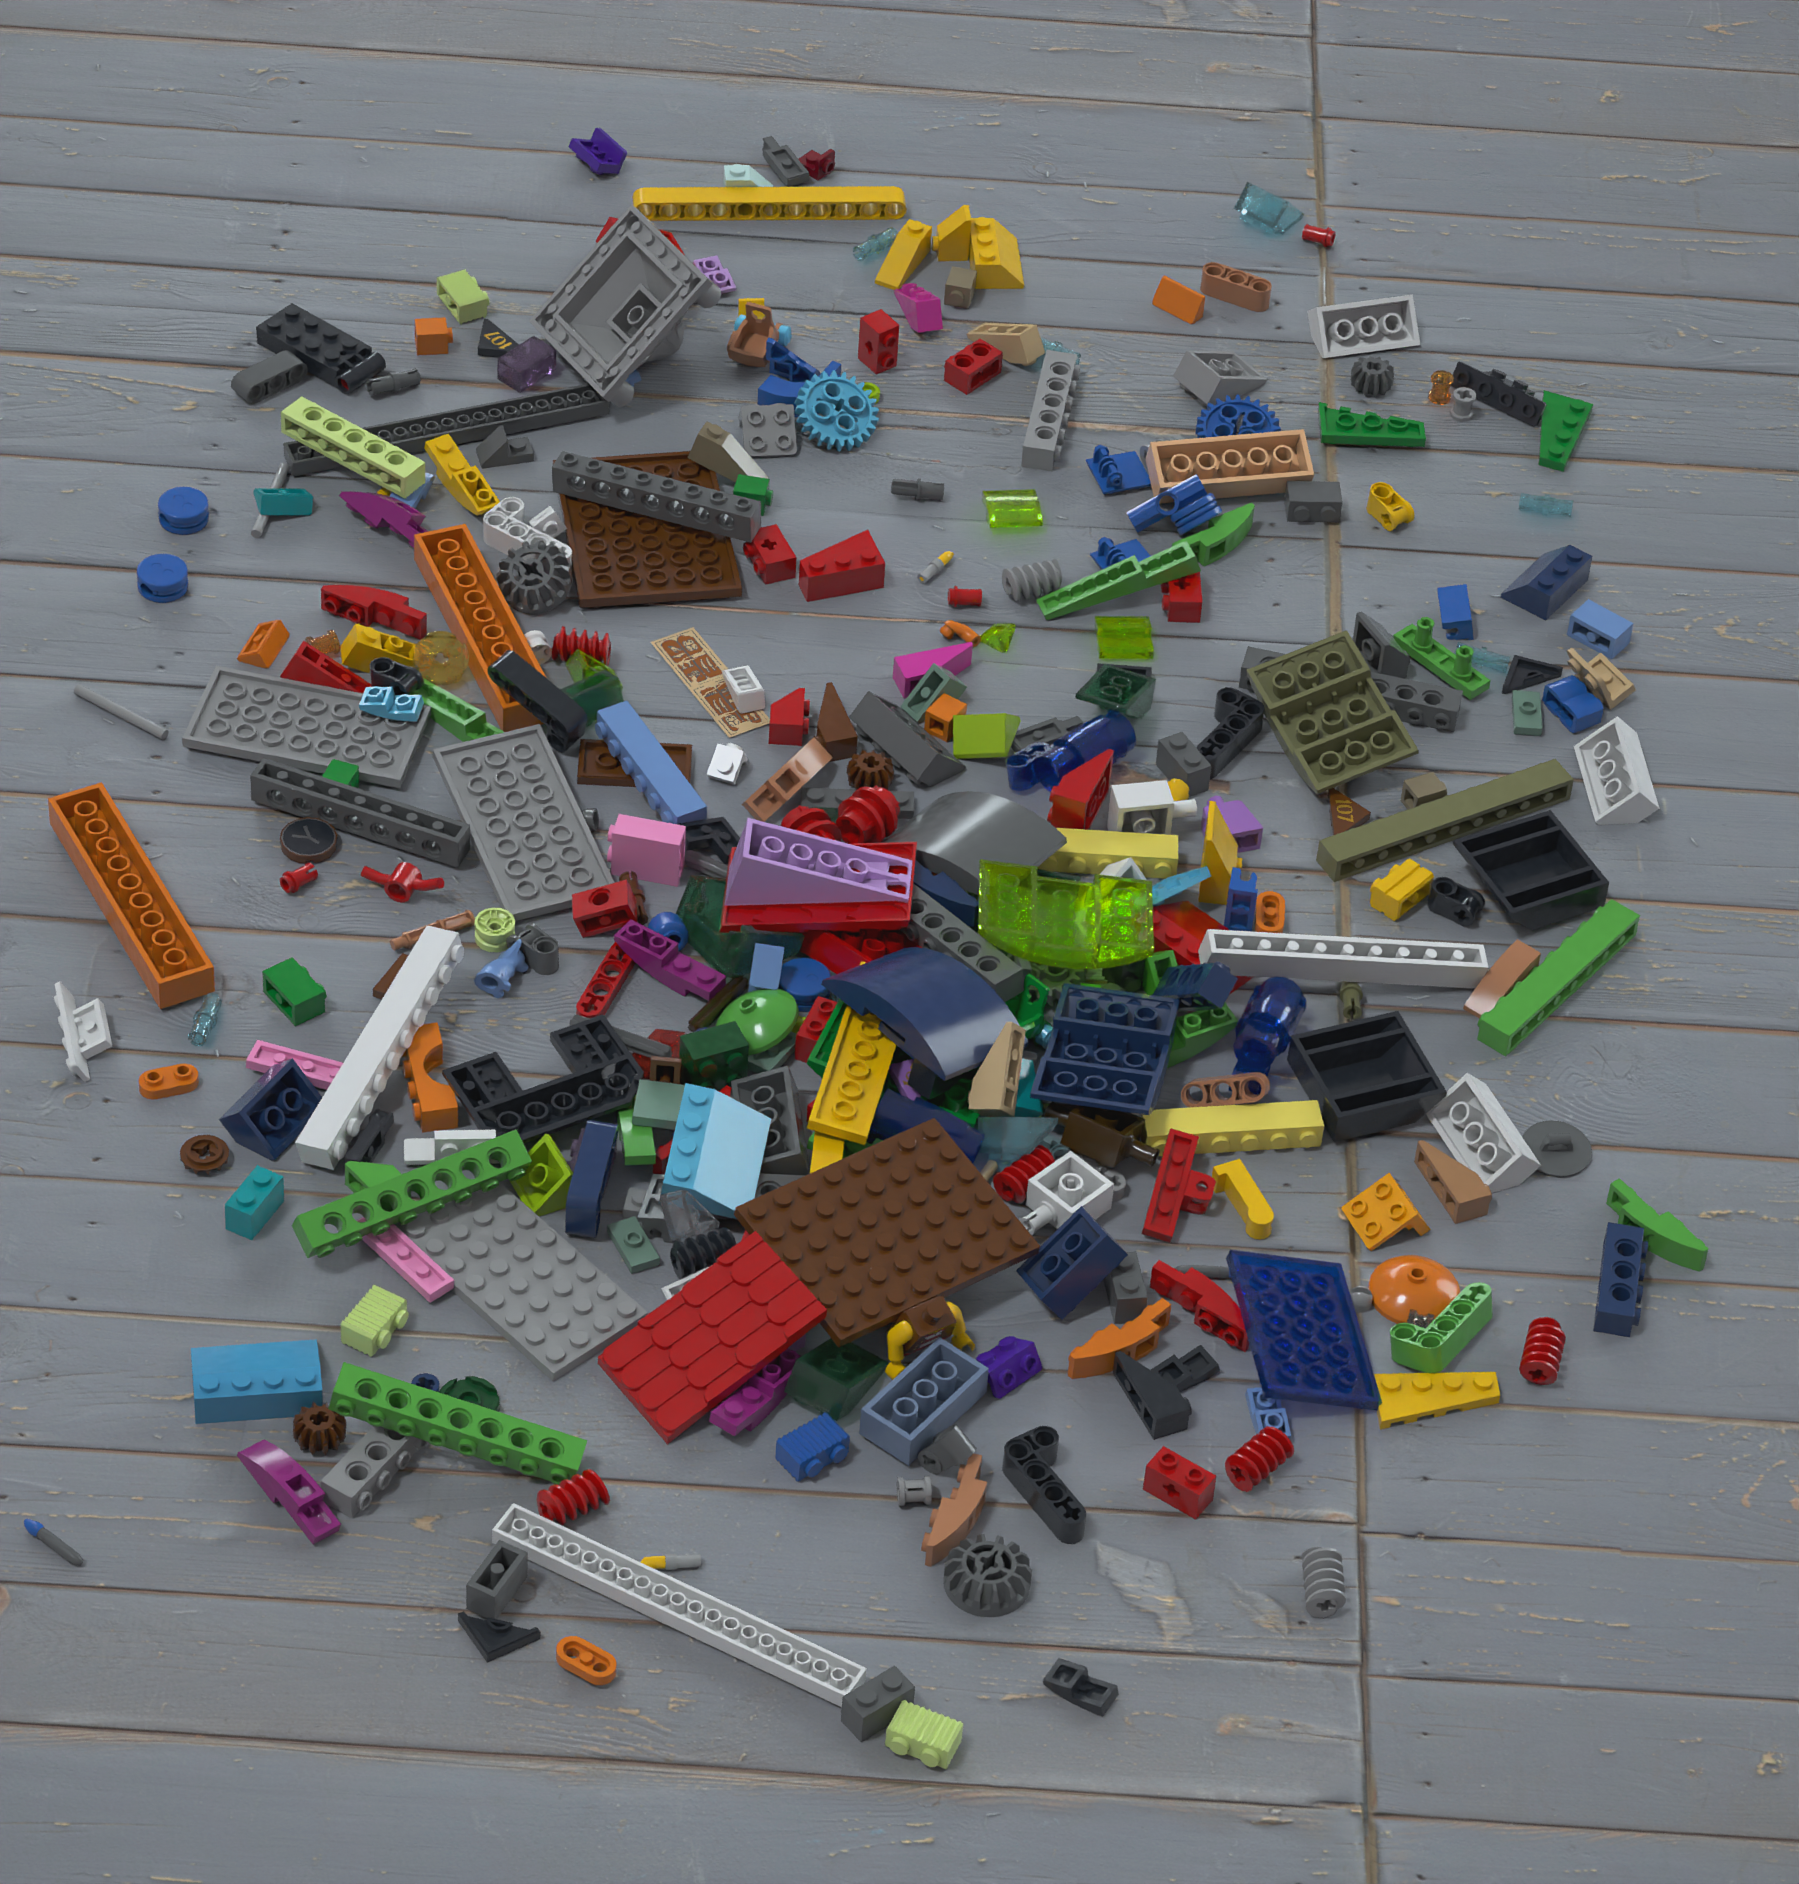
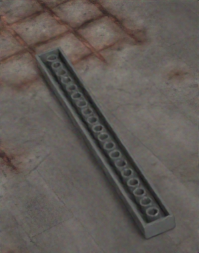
(468, 423)

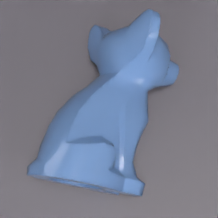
(496, 974)

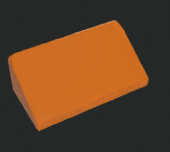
(1179, 300)
(264, 644)

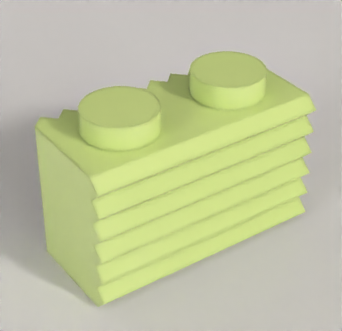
(462, 296)
(374, 1320)
(924, 1735)

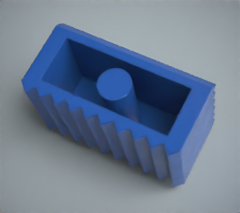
(812, 1447)

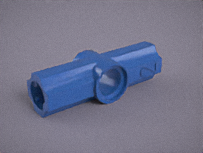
(1183, 495)

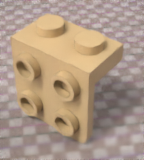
(1601, 678)

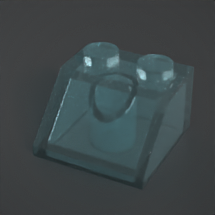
(1266, 209)
(1013, 1135)

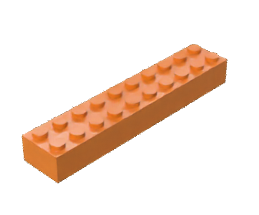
(475, 613)
(131, 895)

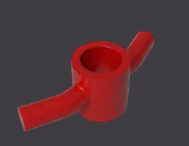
(403, 881)

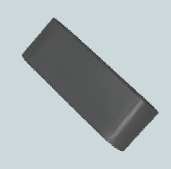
(269, 377)

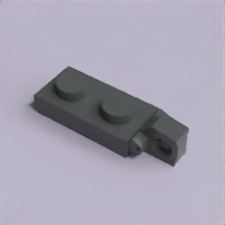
(784, 162)
(1044, 732)

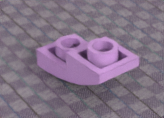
(712, 268)

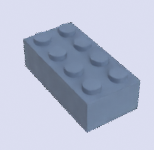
(923, 1400)

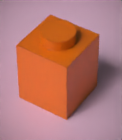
(432, 336)
(940, 716)

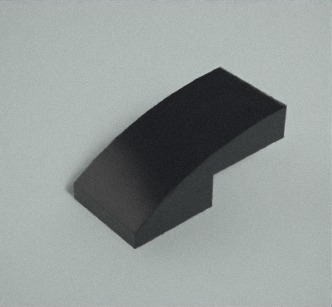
(1189, 1369)
(1077, 1687)

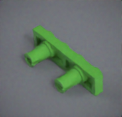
(1451, 668)

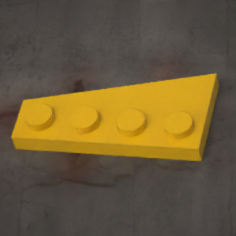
(1422, 1394)

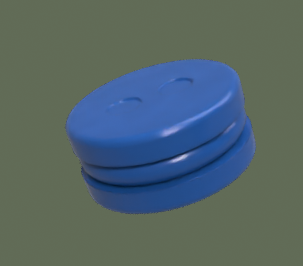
(183, 510)
(1195, 513)
(162, 578)
(804, 981)

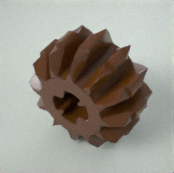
(870, 770)
(319, 1429)

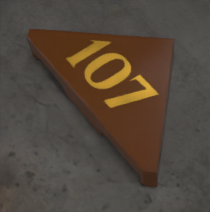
(1345, 812)

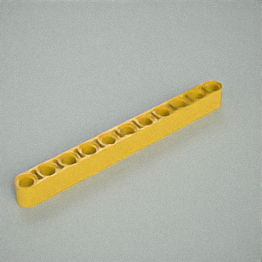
(770, 203)

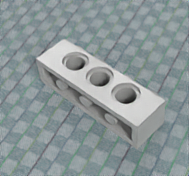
(368, 1469)

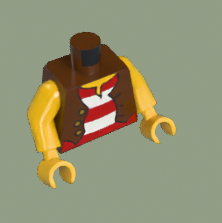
(921, 1327)

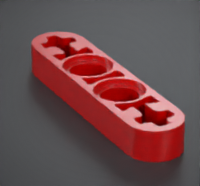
(605, 982)

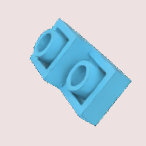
(385, 704)

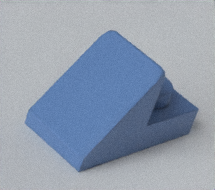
(766, 967)

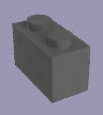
(1313, 501)
(1183, 761)
(1126, 1290)
(496, 1580)
(875, 1703)

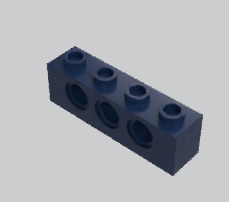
(1197, 986)
(1619, 1280)

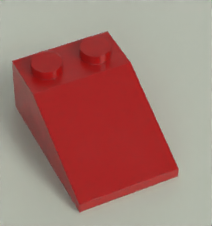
(1081, 793)

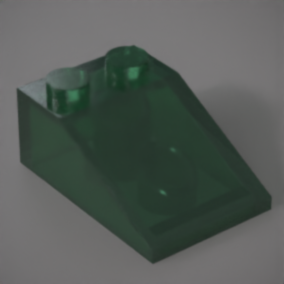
(1119, 691)
(834, 1377)

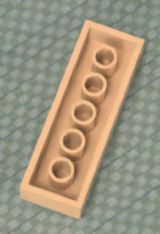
(1231, 463)

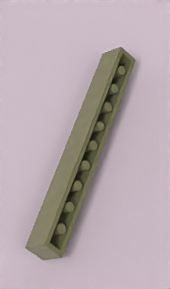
(1444, 820)

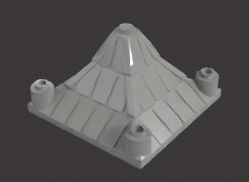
(624, 305)

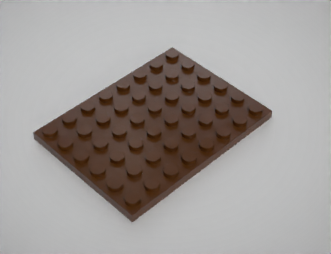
(645, 559)
(889, 1229)

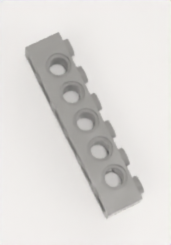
(1049, 410)

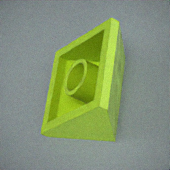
(983, 735)
(546, 1179)

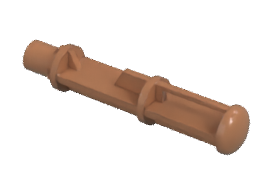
(451, 923)

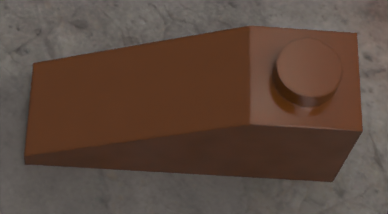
(835, 728)

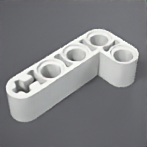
(506, 529)

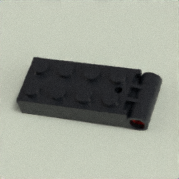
(322, 347)

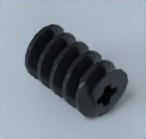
(700, 1251)

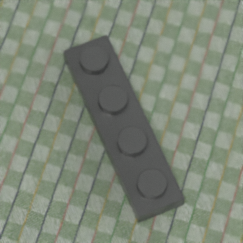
(833, 797)

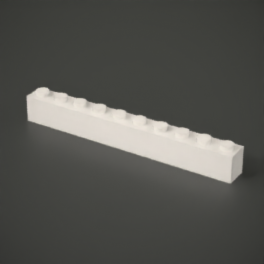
(1345, 958)
(379, 1048)

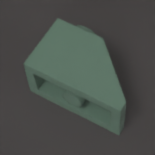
(929, 689)

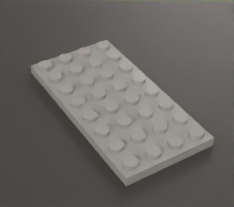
(301, 726)
(522, 820)
(525, 1279)

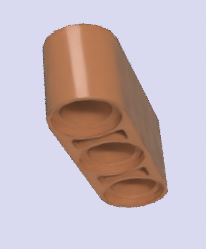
(1235, 287)
(1238, 1084)

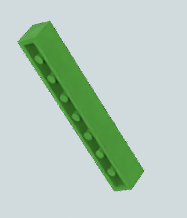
(1557, 977)

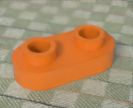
(1270, 912)
(168, 1081)
(588, 1660)

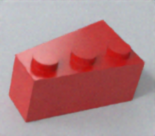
(842, 569)

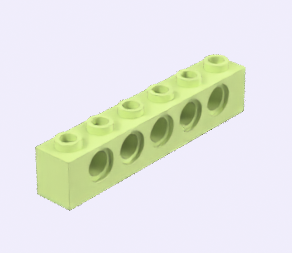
(353, 447)

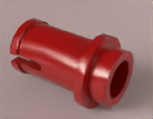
(1319, 235)
(964, 596)
(293, 880)

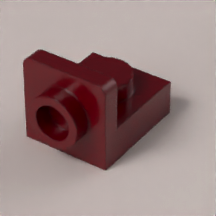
(818, 164)

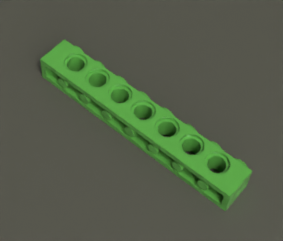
(506, 1149)
(447, 1413)

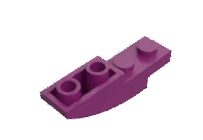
(386, 512)
(662, 961)
(756, 1398)
(292, 1486)

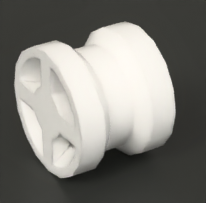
(539, 646)

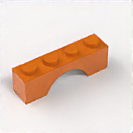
(434, 1102)

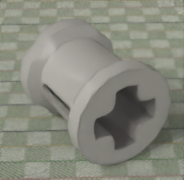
(1463, 402)
(904, 1495)

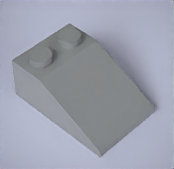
(1216, 375)

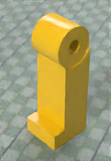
(1245, 1197)

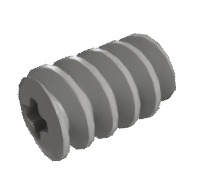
(1032, 579)
(1323, 1581)

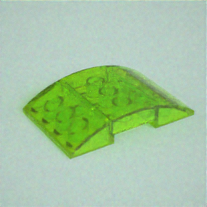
(1065, 919)

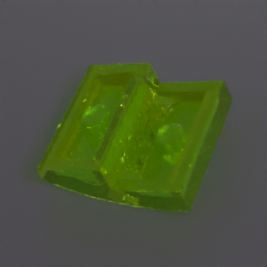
(1012, 508)
(1124, 637)

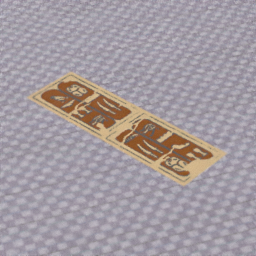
(702, 674)

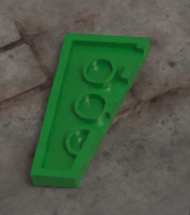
(1369, 429)
(1561, 429)

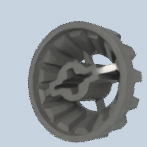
(541, 590)
(986, 1591)

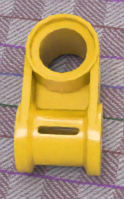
(1388, 506)

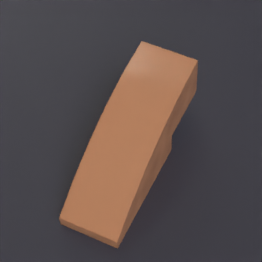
(1503, 975)

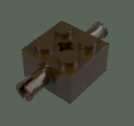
(1103, 1134)

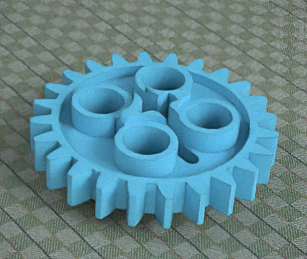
(836, 411)

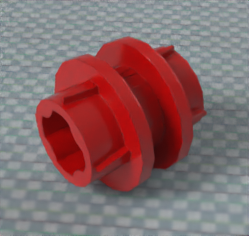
(868, 815)
(812, 821)

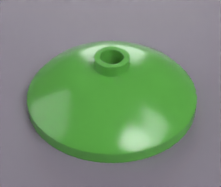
(763, 1017)

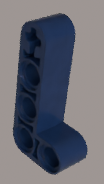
(590, 1179)

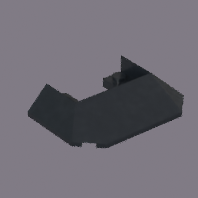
(600, 1082)

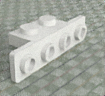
(84, 1030)
(445, 1143)

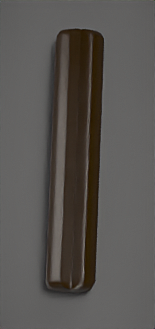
(718, 1003)

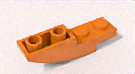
(1134, 1339)

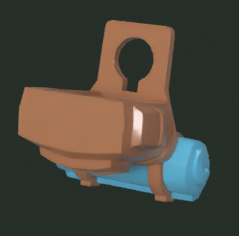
(749, 339)

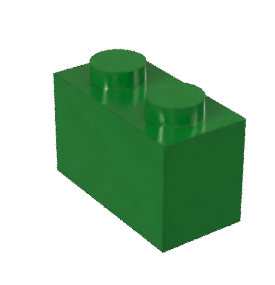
(294, 991)

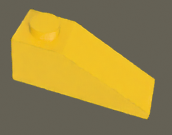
(905, 254)

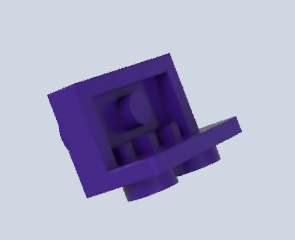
(599, 152)
(1010, 1364)

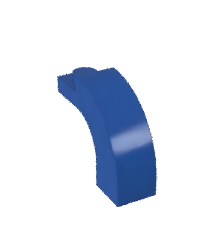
(778, 390)

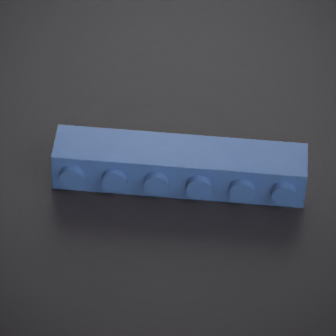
(649, 765)

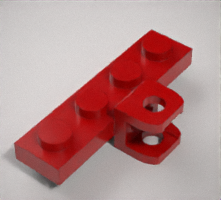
(1176, 1187)

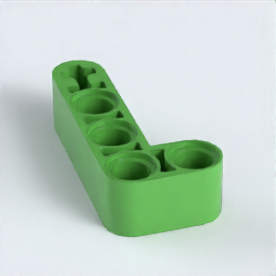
(1446, 1335)

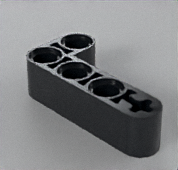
(540, 697)
(1239, 724)
(1028, 1469)

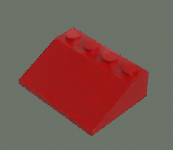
(1181, 929)
(847, 949)

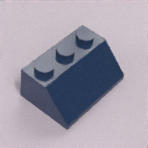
(1550, 581)
(273, 1110)
(1071, 1263)

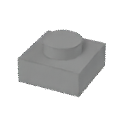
(633, 1202)

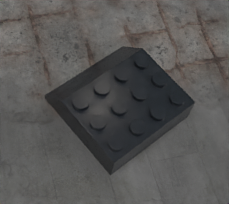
(1535, 870)
(1365, 1075)

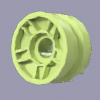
(493, 929)

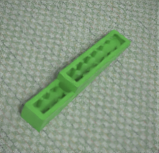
(1120, 580)
(455, 714)

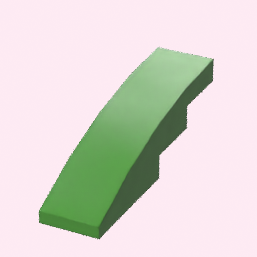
(635, 1140)

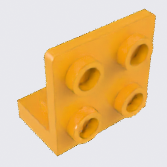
(1383, 1212)

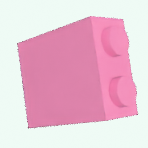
(648, 848)

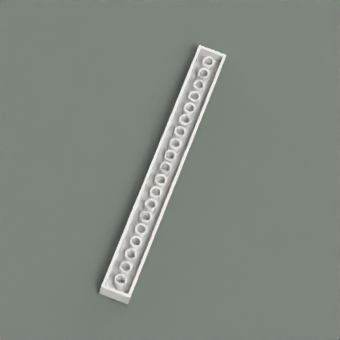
(680, 1605)

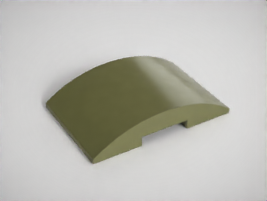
(1329, 713)

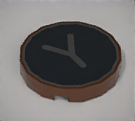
(308, 840)

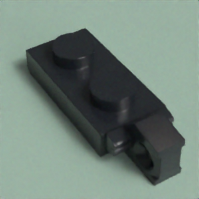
(371, 1138)

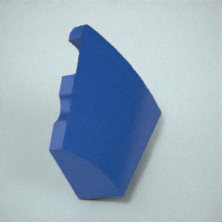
(787, 363)

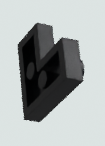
(711, 833)

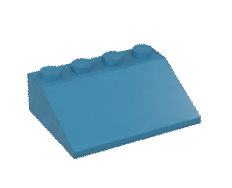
(255, 1380)

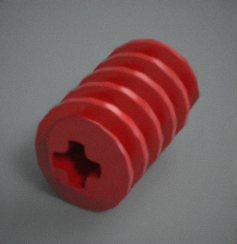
(568, 644)
(1013, 1179)
(1542, 1351)
(1258, 1458)
(572, 1495)

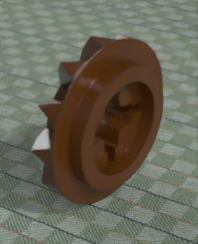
(197, 1147)

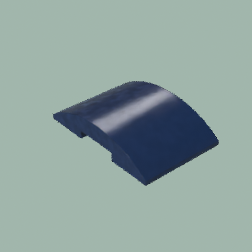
(932, 1002)
(1107, 1049)

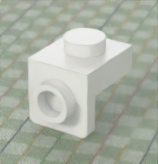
(548, 523)
(727, 763)

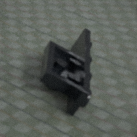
(1500, 392)

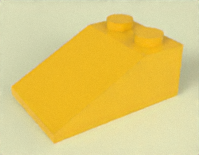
(1219, 856)

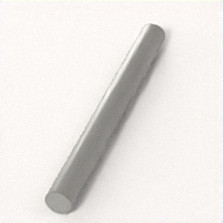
(277, 482)
(121, 712)

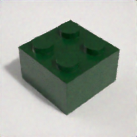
(714, 1056)

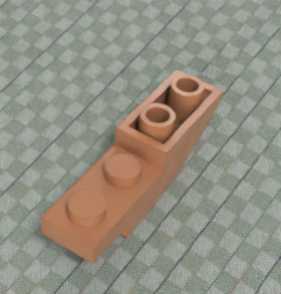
(787, 780)
(956, 1515)

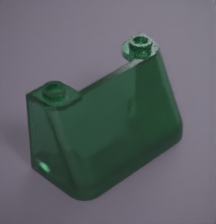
(731, 951)

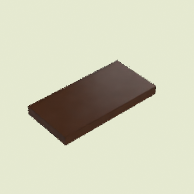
(599, 767)

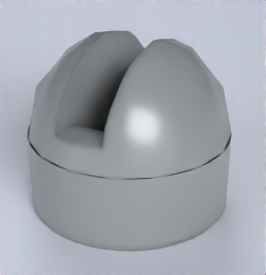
(1361, 1298)

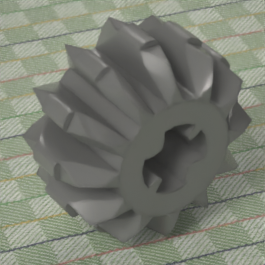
(1372, 376)

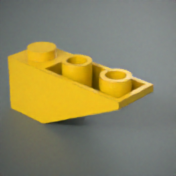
(366, 644)

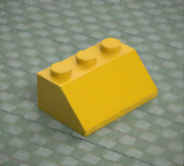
(994, 255)

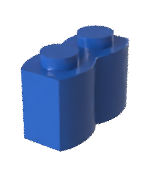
(1573, 704)

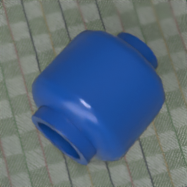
(670, 926)

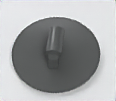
(1558, 1148)

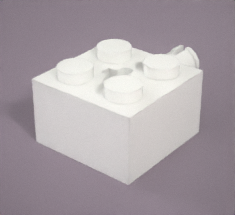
(1146, 808)
(1063, 1189)

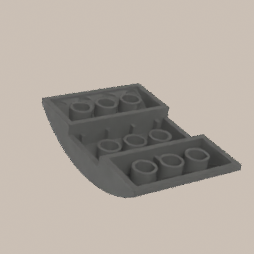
(977, 826)

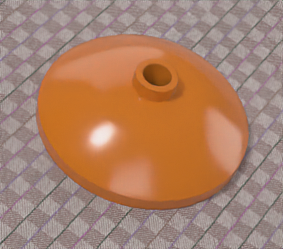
(1409, 1284)

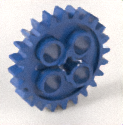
(1224, 417)

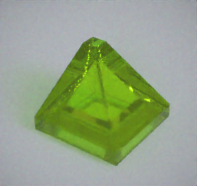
(999, 636)

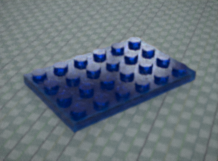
(1303, 1330)

